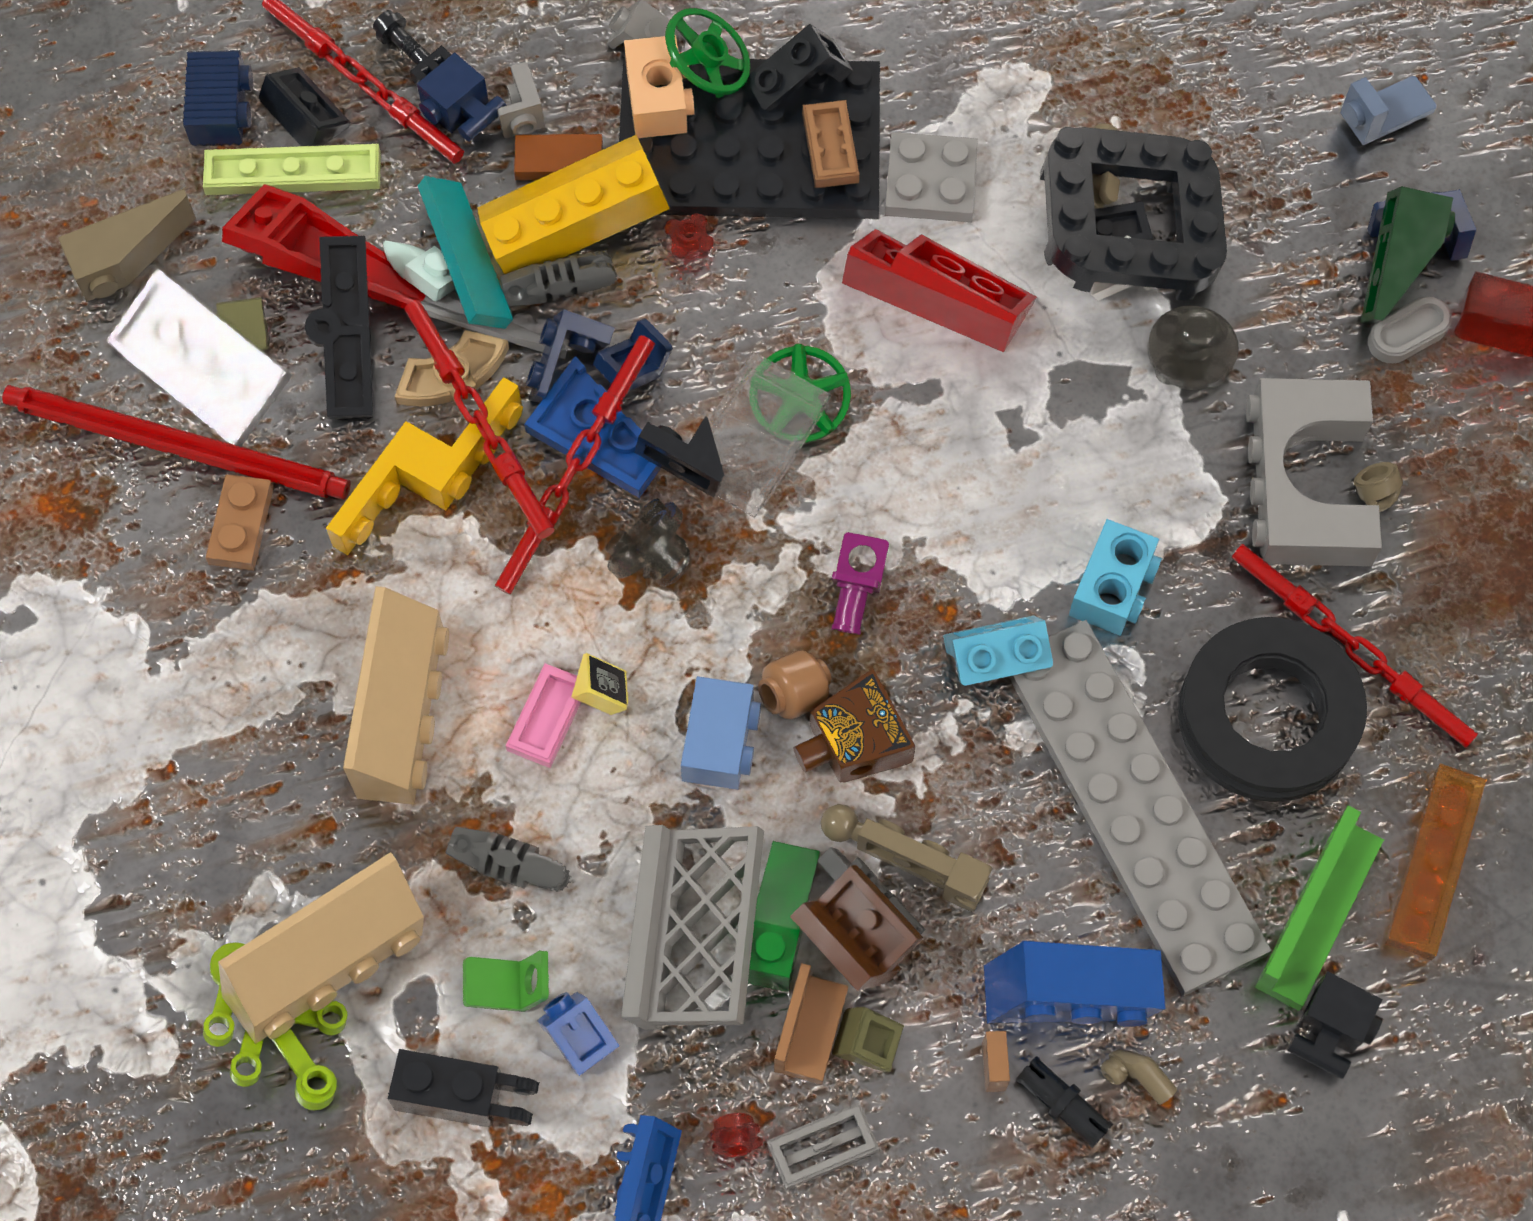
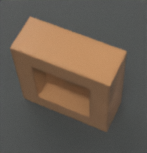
(995, 1061)

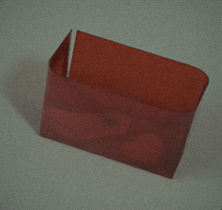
(1497, 314)

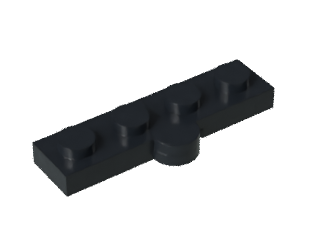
(344, 327)

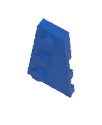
(569, 411)

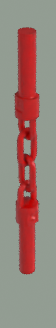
(401, 110)
(606, 412)
(505, 465)
(1402, 684)

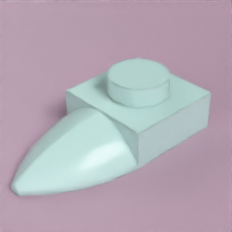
(421, 268)

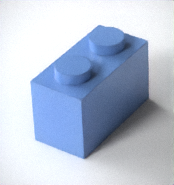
(718, 733)

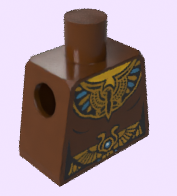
(857, 733)

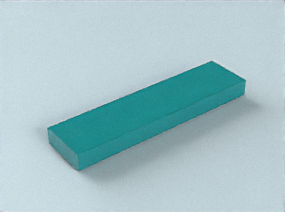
(465, 253)

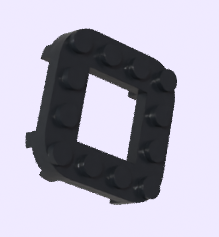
(1071, 223)

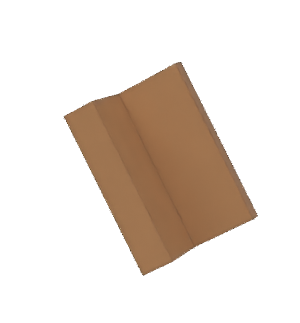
(810, 1027)

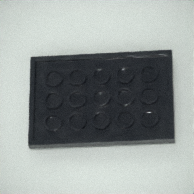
(759, 160)

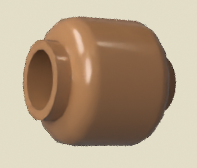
(794, 684)

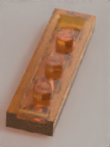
(1435, 862)

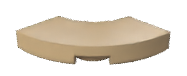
(475, 351)

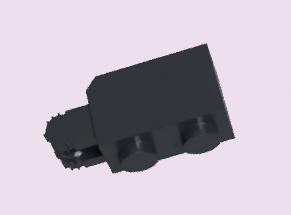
(456, 1090)

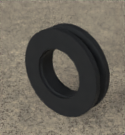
(1296, 651)

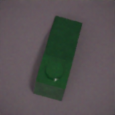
(1408, 238)

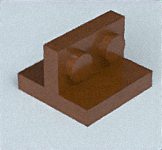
(858, 930)

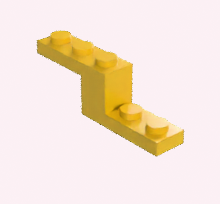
(422, 466)

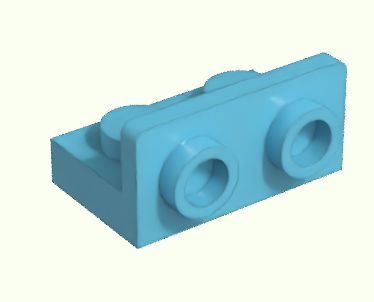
(1000, 650)

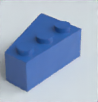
(1074, 984)

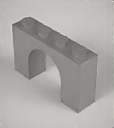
(1290, 524)

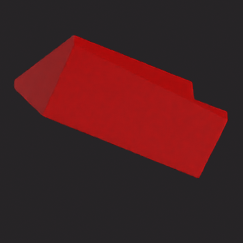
(938, 287)

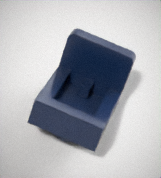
(612, 358)

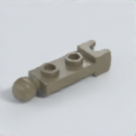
(961, 879)

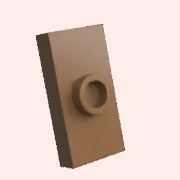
(830, 144)

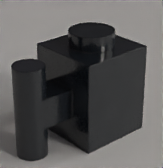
(1339, 1017)

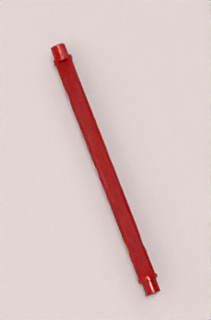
(176, 441)

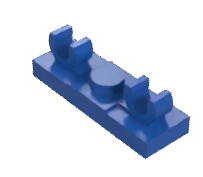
(649, 1169)

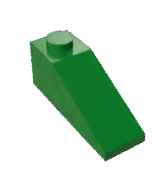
(776, 936)

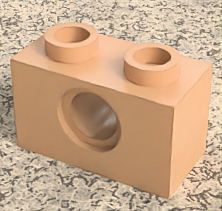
(656, 109)

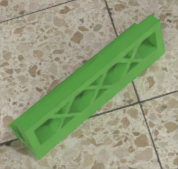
(1320, 912)

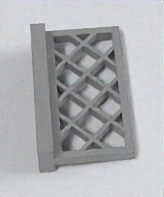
(656, 931)

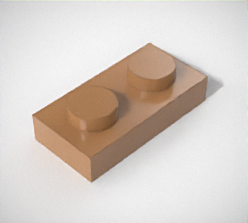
(239, 522)

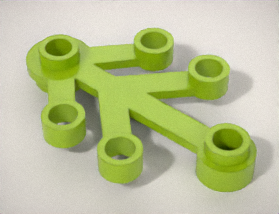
(287, 1043)

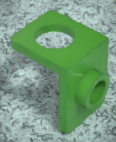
(505, 983)

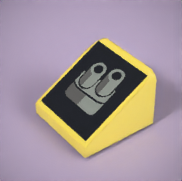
(601, 685)

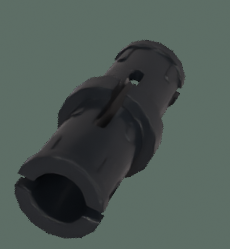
(1064, 1102)

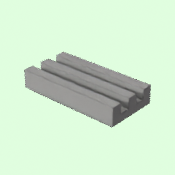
(827, 1166)

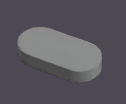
(1409, 330)

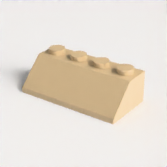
(395, 699)
(321, 950)

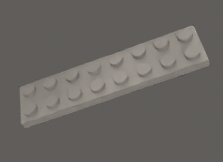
(1139, 813)

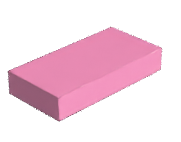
(545, 717)

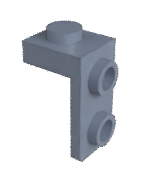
(1382, 112)

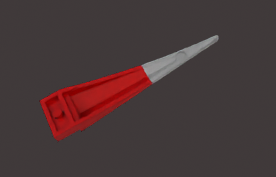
(287, 235)

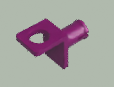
(856, 585)

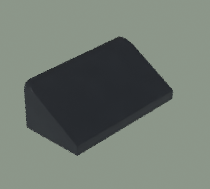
(302, 107)

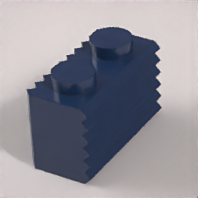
(216, 97)

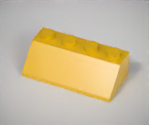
(573, 207)

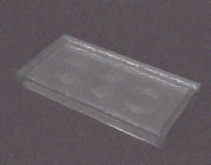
(199, 358)

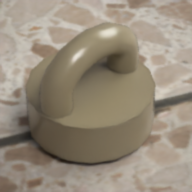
(1379, 482)

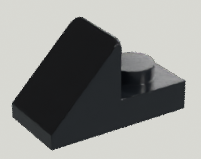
(692, 462)

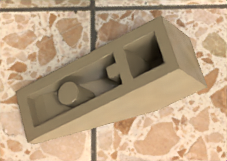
(124, 245)

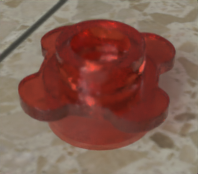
(689, 247)
(735, 1135)

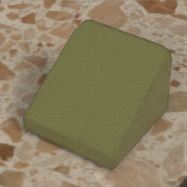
(247, 318)
(868, 1038)

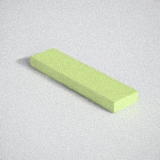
(292, 169)

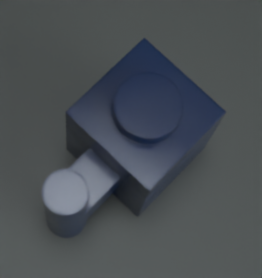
(457, 98)

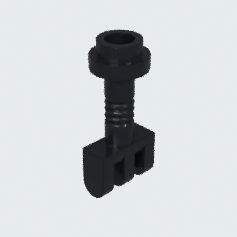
(390, 28)

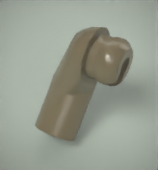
(1141, 1068)

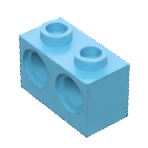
(1111, 576)

